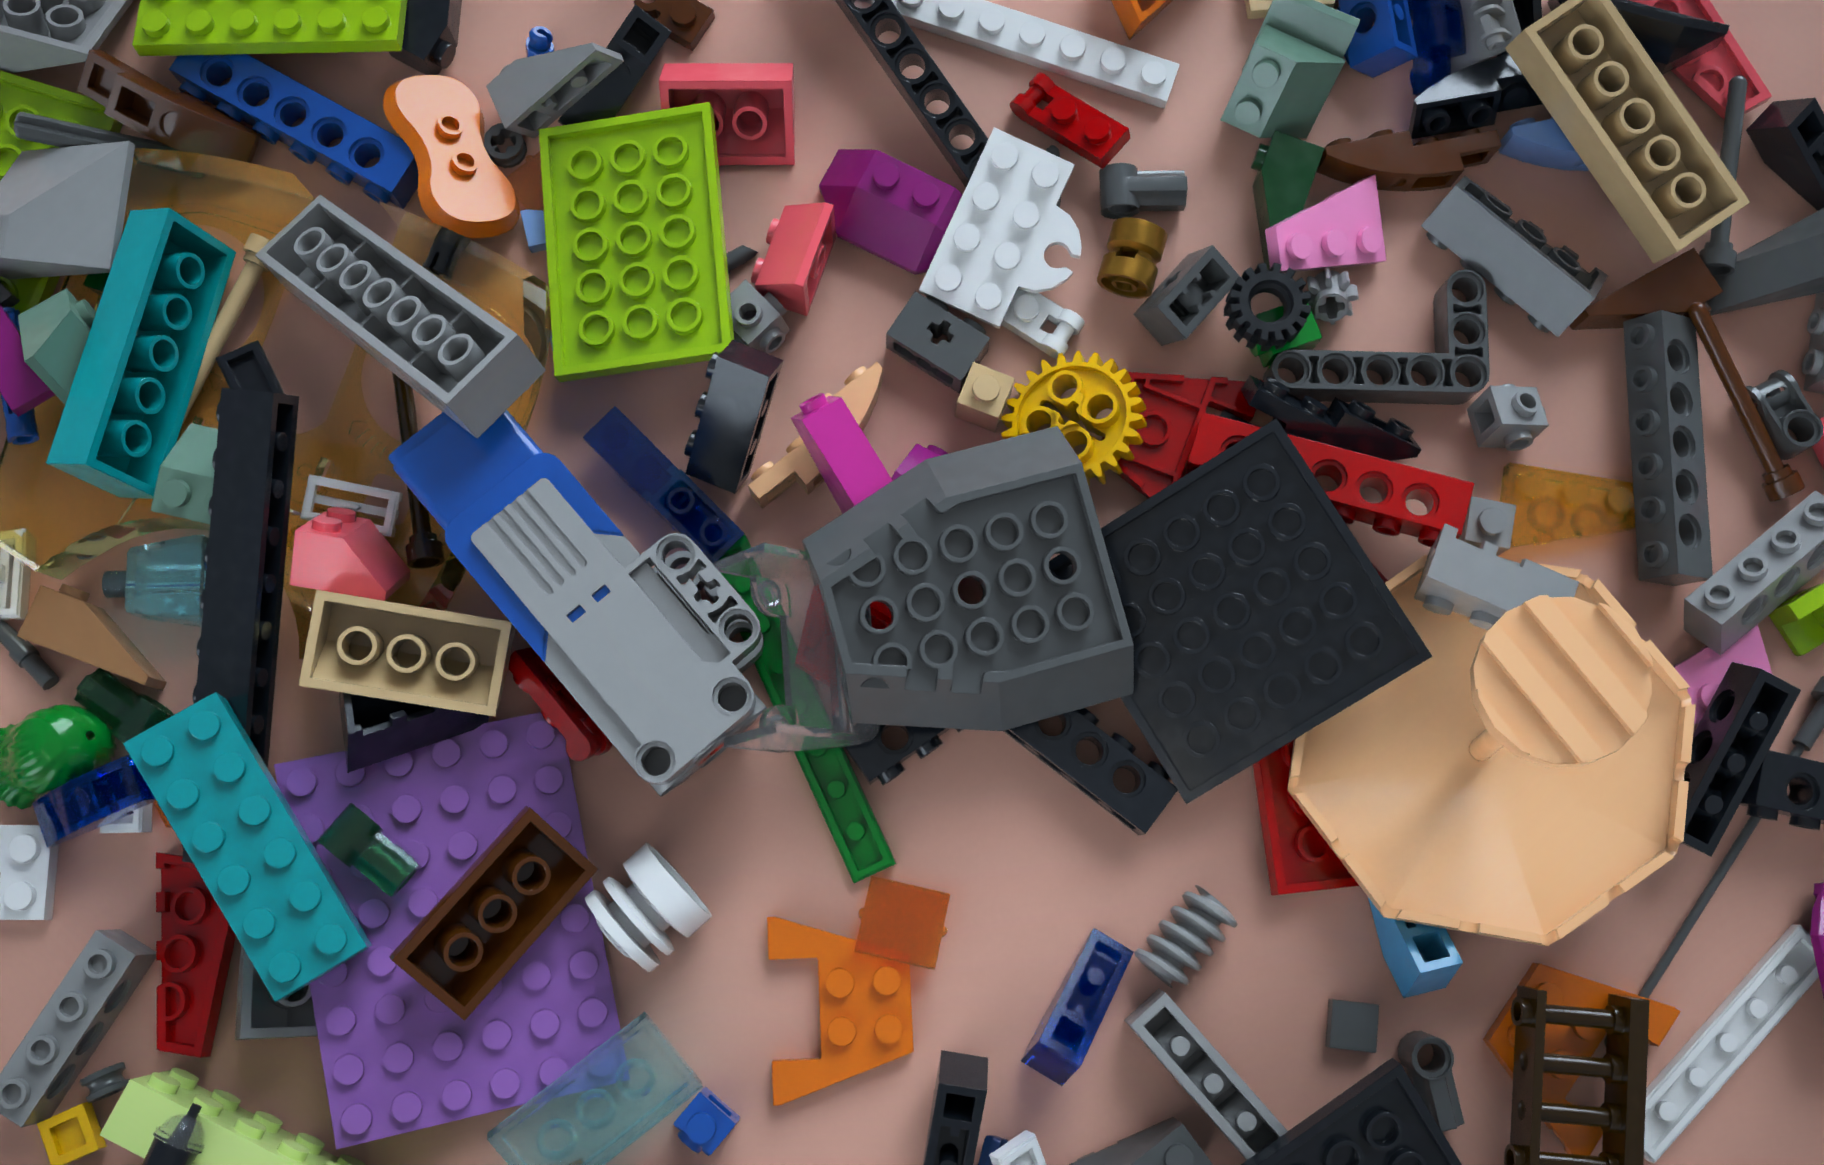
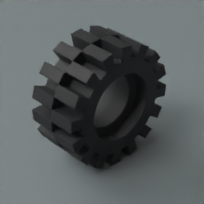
(1282, 286)

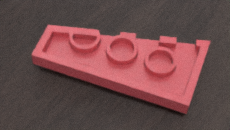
(1712, 71)

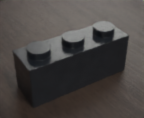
(732, 415)

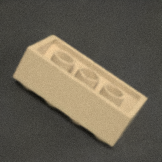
(406, 653)

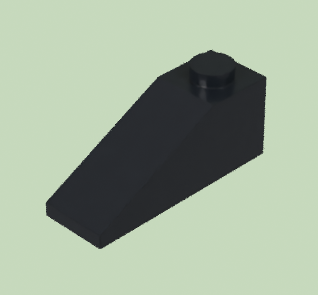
(430, 35)
(1792, 145)
(956, 1109)

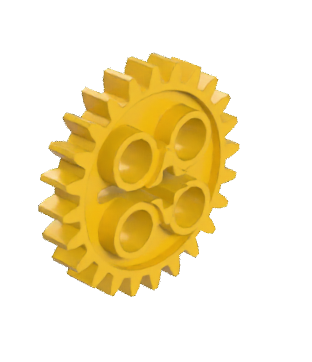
(1098, 388)

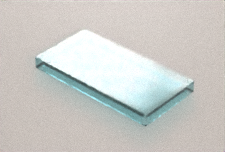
(600, 1102)

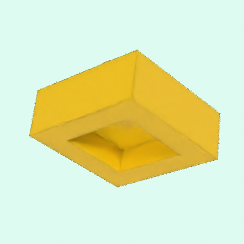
(71, 1134)

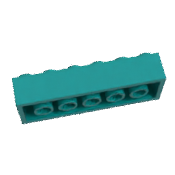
(142, 354)
(248, 845)

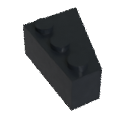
(388, 728)

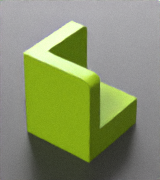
(1802, 620)

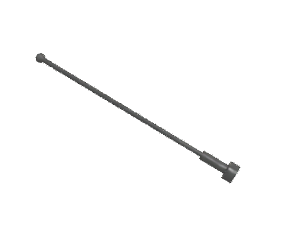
(1803, 741)

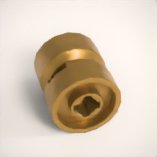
(1130, 264)

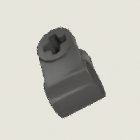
(1784, 412)

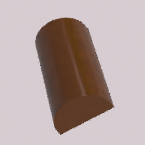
(494, 913)

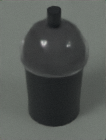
(176, 1139)

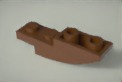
(161, 113)
(1406, 166)

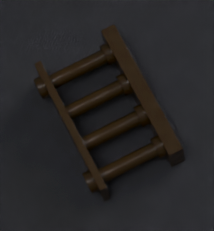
(1621, 1069)

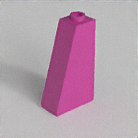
(840, 450)

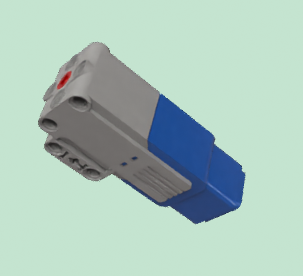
(615, 632)

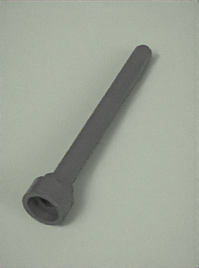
(1719, 252)

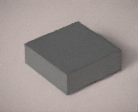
(1352, 1025)

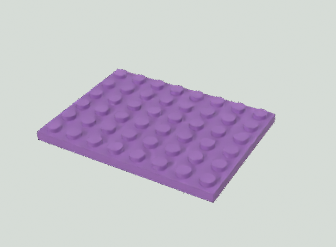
(386, 1042)

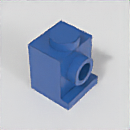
(705, 1122)

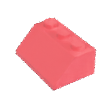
(749, 104)

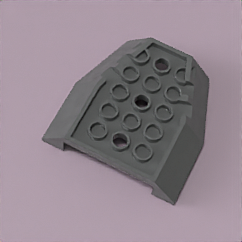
(1029, 642)

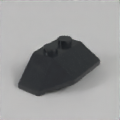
(1667, 35)

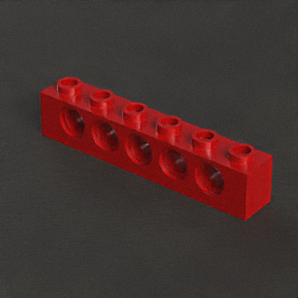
(1443, 495)

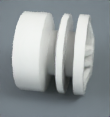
(647, 908)

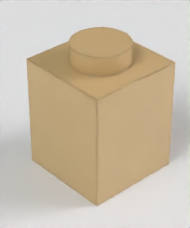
(984, 397)

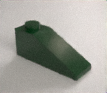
(1282, 180)

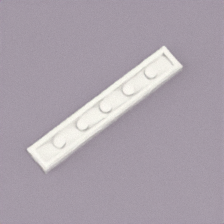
(1727, 1039)

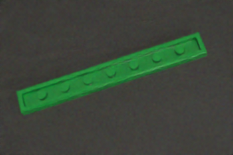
(825, 769)

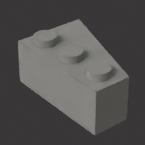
(1480, 583)

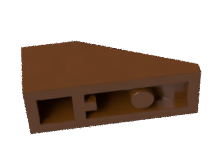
(1666, 288)

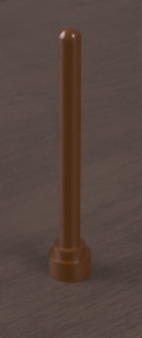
(1779, 477)

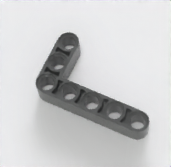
(1396, 367)

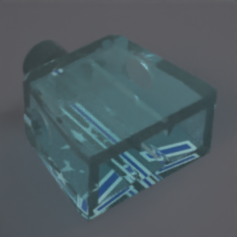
(162, 580)

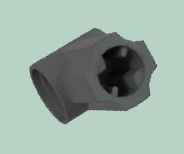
(1129, 191)
(1434, 1080)

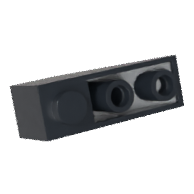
(638, 43)

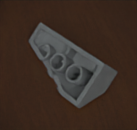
(1776, 268)

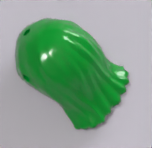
(50, 751)

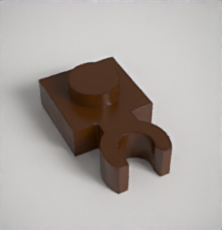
(684, 18)

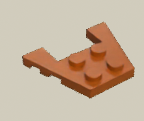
(1573, 991)
(861, 1009)

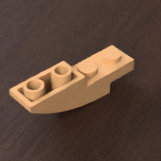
(798, 466)

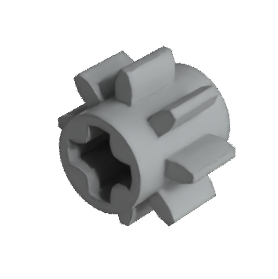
(1331, 295)

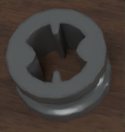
(514, 154)
(105, 1082)

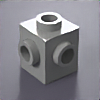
(757, 319)
(1507, 417)

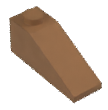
(87, 633)

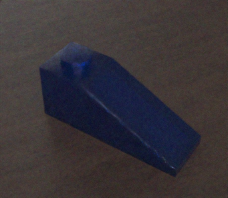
(1077, 1008)

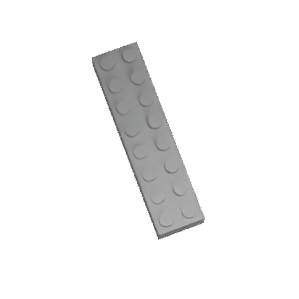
(402, 315)

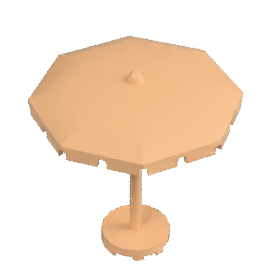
(1507, 770)

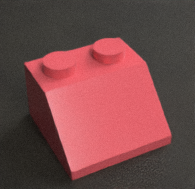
(796, 255)
(346, 557)

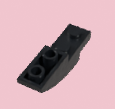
(1471, 98)
(1340, 425)

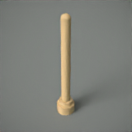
(231, 311)

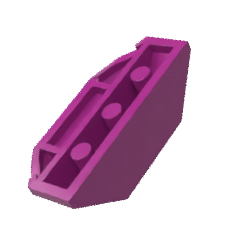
(888, 207)

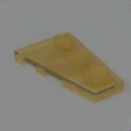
(1564, 504)

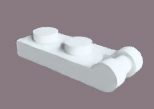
(1029, 314)

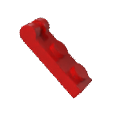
(1070, 121)
(558, 705)

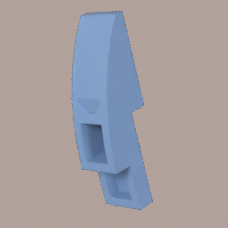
(1541, 145)

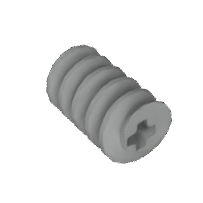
(1185, 937)

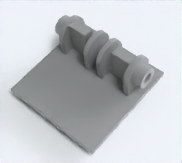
(1488, 30)

